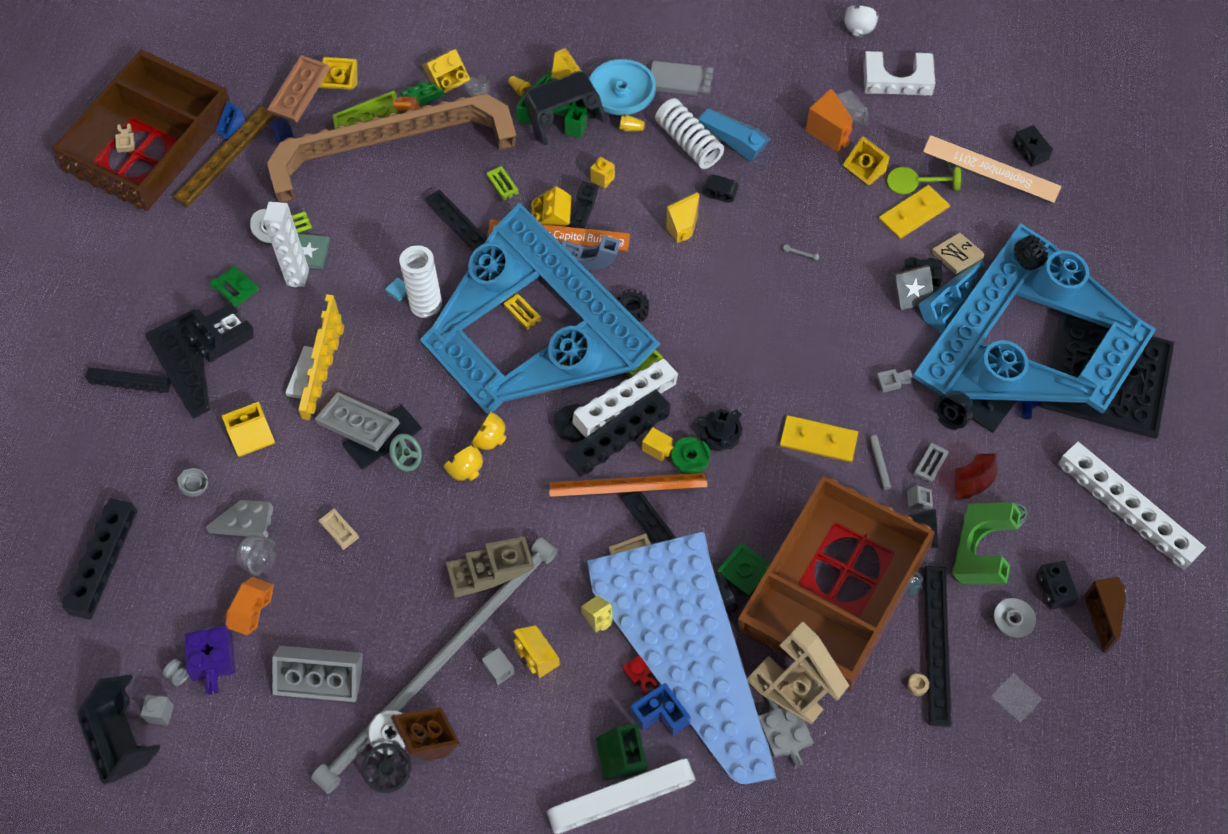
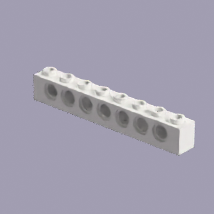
(1141, 507)

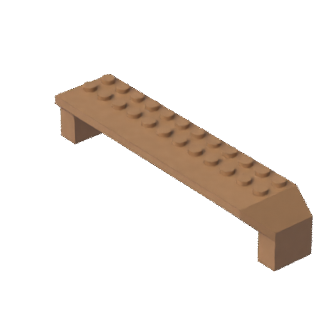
(477, 109)

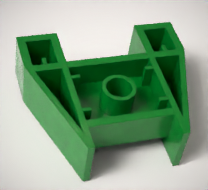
(575, 112)

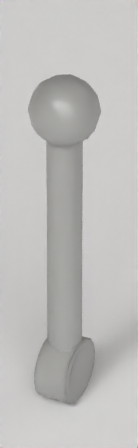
(786, 248)

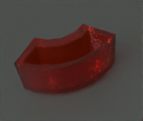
(976, 476)

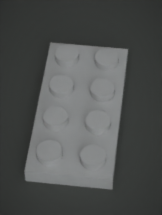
(357, 421)

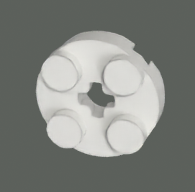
(378, 726)

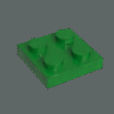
(744, 570)

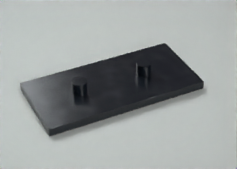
(991, 412)
(365, 456)

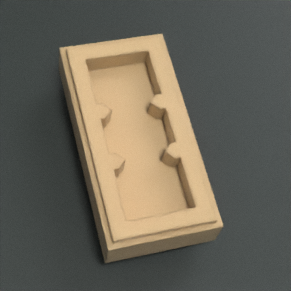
(338, 529)

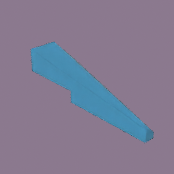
(945, 302)

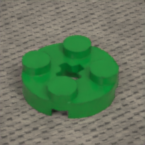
(687, 465)

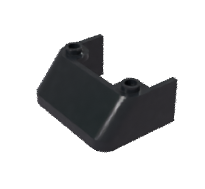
(557, 93)
(109, 733)

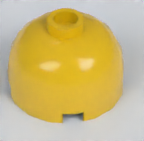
(490, 433)
(465, 464)

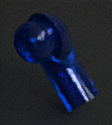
(1027, 407)

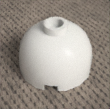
(860, 20)

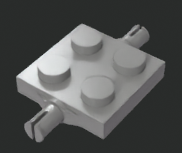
(785, 733)

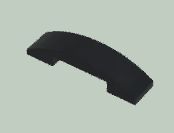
(584, 204)

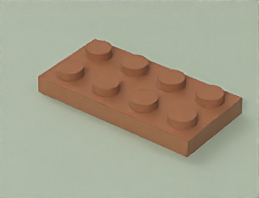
(298, 88)

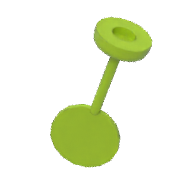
(905, 180)

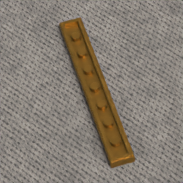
(223, 157)

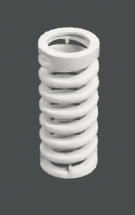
(683, 139)
(421, 281)

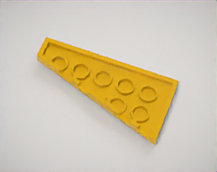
(325, 344)

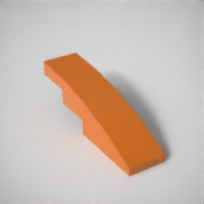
(406, 103)

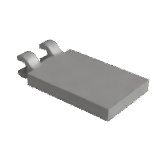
(681, 78)

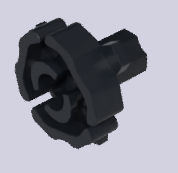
(721, 428)

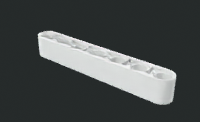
(620, 796)

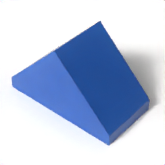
(230, 120)

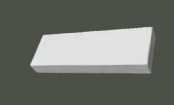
(299, 378)

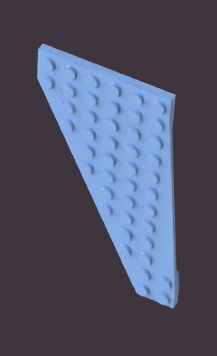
(679, 626)

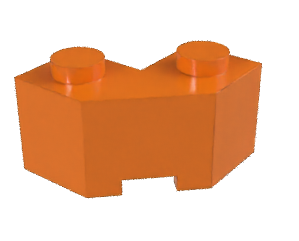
(246, 607)

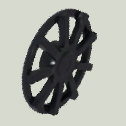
(386, 767)

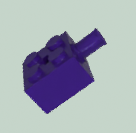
(209, 656)

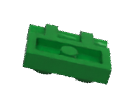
(423, 92)

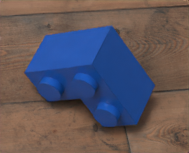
(662, 706)

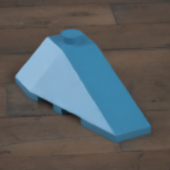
(738, 135)

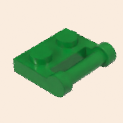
(238, 282)

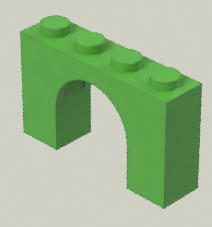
(978, 522)

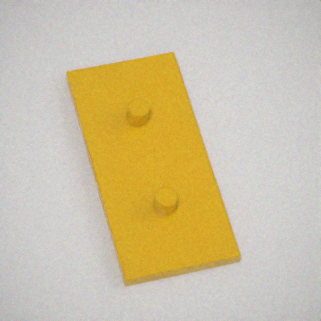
(914, 212)
(819, 438)

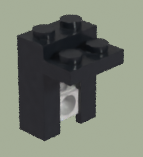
(213, 332)

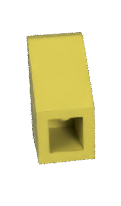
(598, 613)

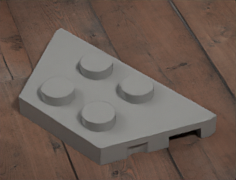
(244, 519)

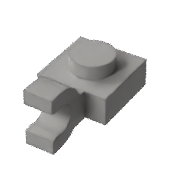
(892, 380)

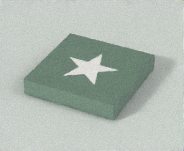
(315, 249)

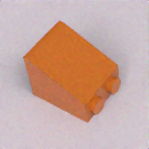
(830, 121)

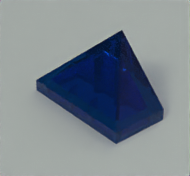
(281, 129)

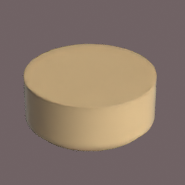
(917, 684)

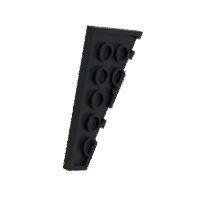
(182, 362)

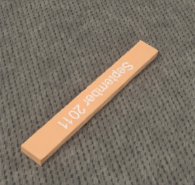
(992, 168)

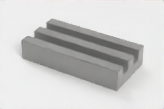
(924, 476)

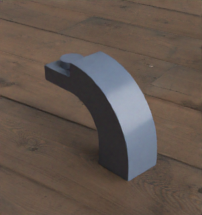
(597, 256)

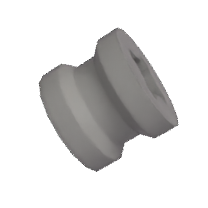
(176, 672)

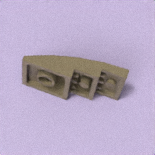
(490, 567)

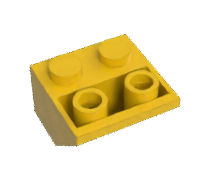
(446, 70)
(552, 207)
(248, 429)
(536, 650)

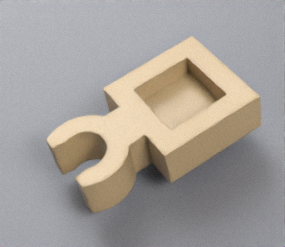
(125, 139)

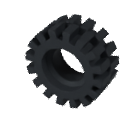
(1030, 252)
(636, 298)

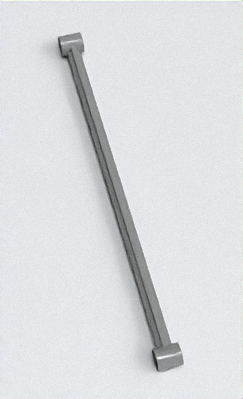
(327, 777)

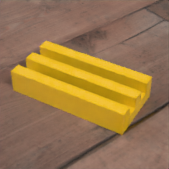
(536, 317)

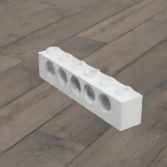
(286, 244)
(657, 376)

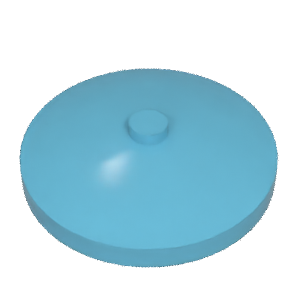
(624, 86)

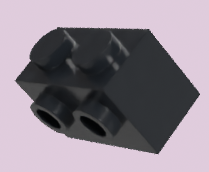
(1057, 585)

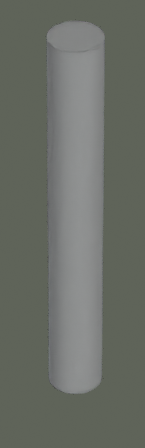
(880, 462)

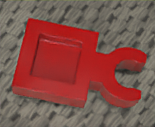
(638, 673)

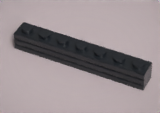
(128, 380)

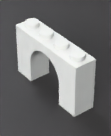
(880, 82)

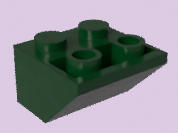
(621, 752)

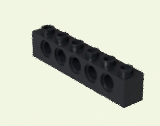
(652, 402)
(102, 568)

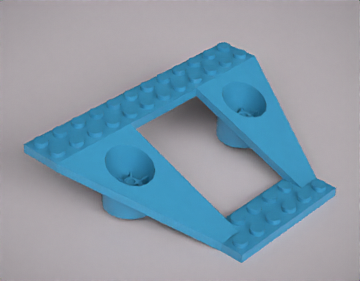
(613, 335)
(962, 357)

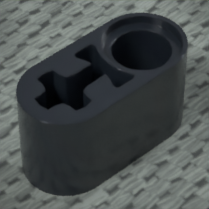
(720, 188)

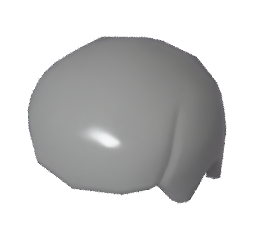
(192, 482)

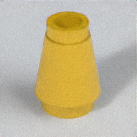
(520, 86)
(630, 123)

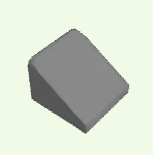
(919, 497)

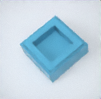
(397, 289)

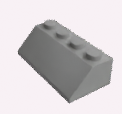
(316, 673)

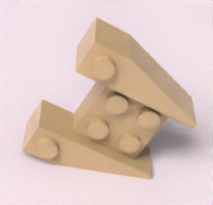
(804, 680)

